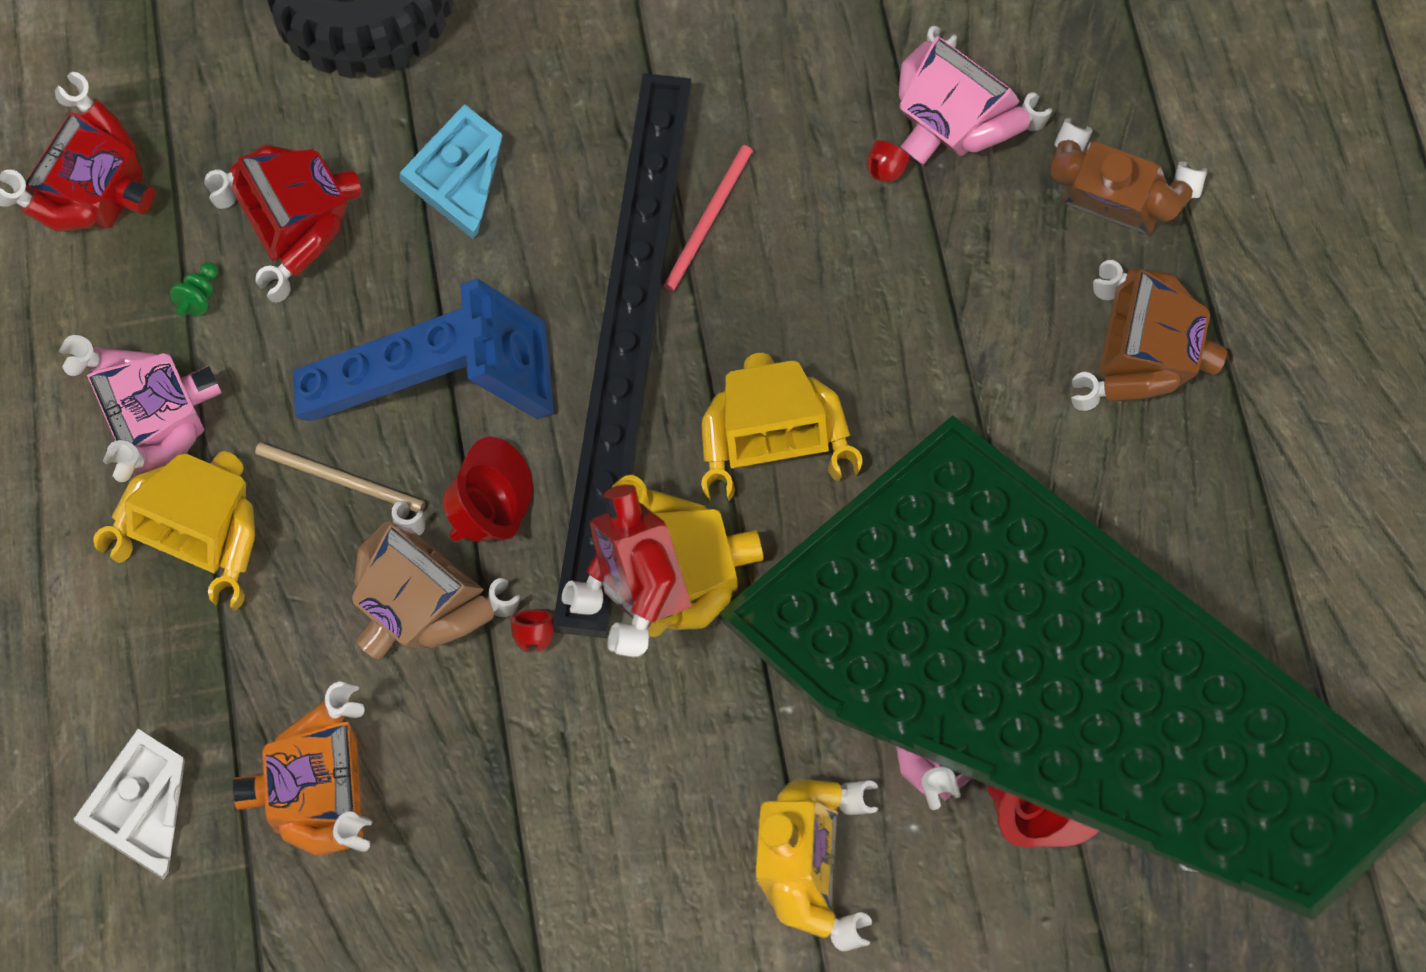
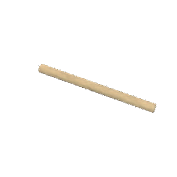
(337, 476)

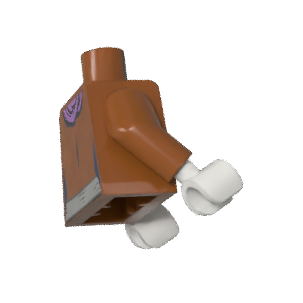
(1118, 183)
(1151, 338)

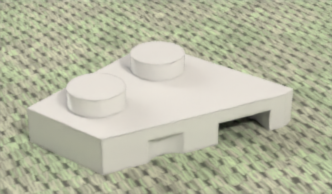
(138, 803)

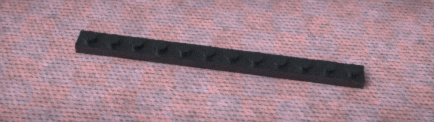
(626, 329)

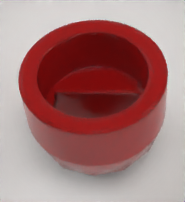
(886, 161)
(532, 628)

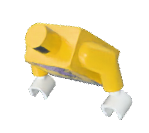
(799, 856)

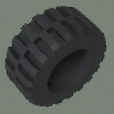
(359, 33)

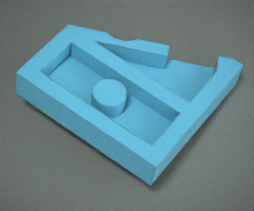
(457, 169)

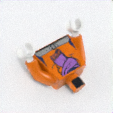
(312, 779)

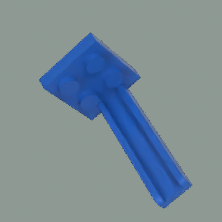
(489, 335)

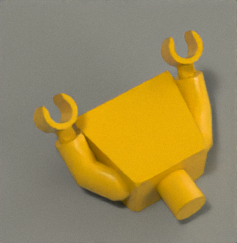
(772, 416)
(190, 513)
(703, 553)

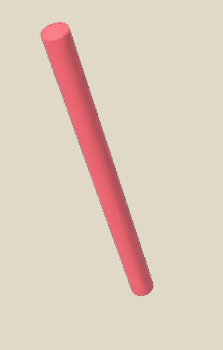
(707, 218)

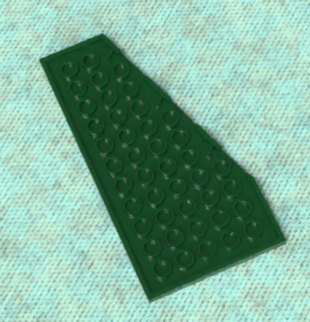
(1054, 664)

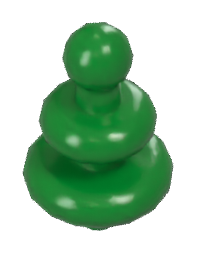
(192, 293)

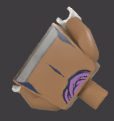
(416, 590)

